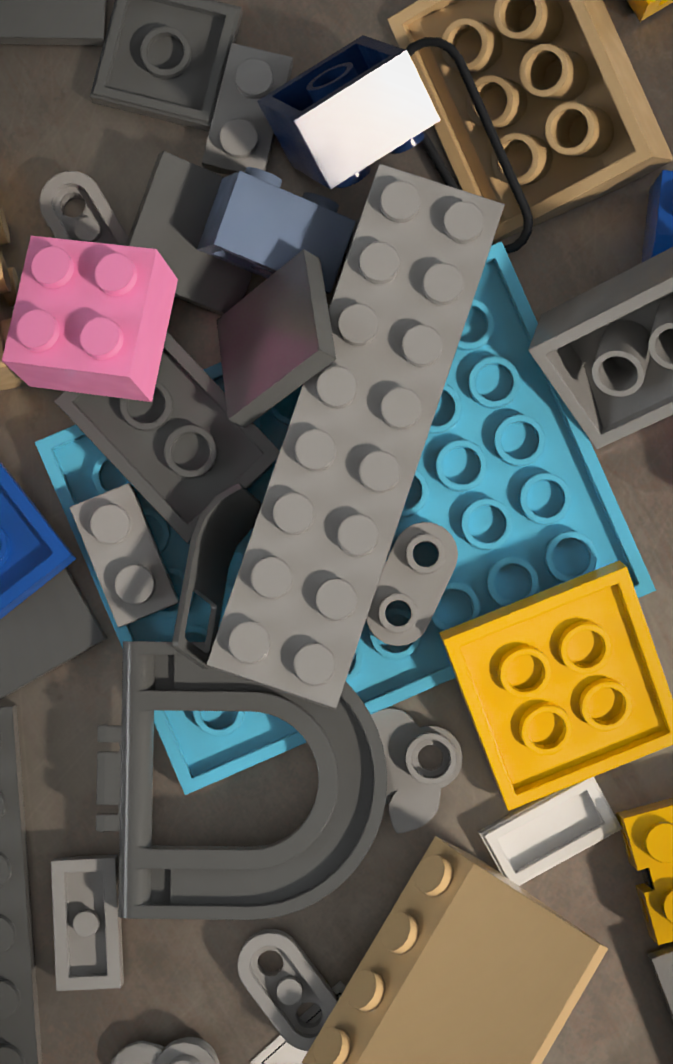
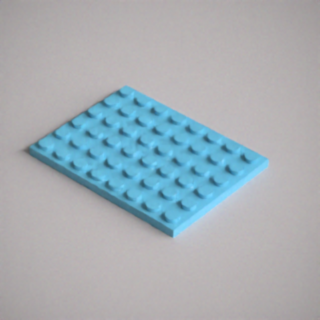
(497, 472)

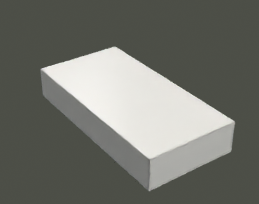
(549, 831)

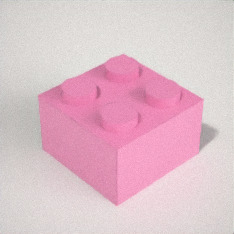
(90, 318)

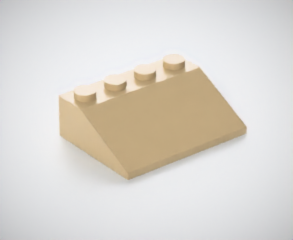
(554, 95)
(460, 973)

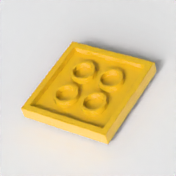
(562, 684)

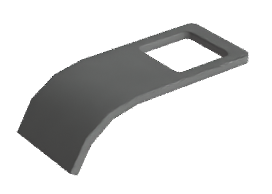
(209, 556)

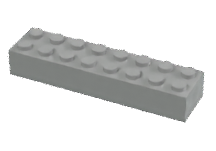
(356, 438)

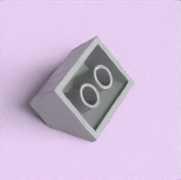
(613, 351)

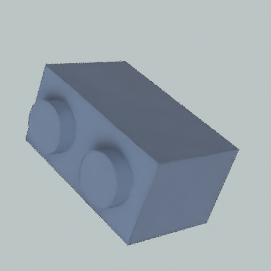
(266, 226)

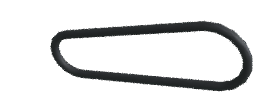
(491, 133)

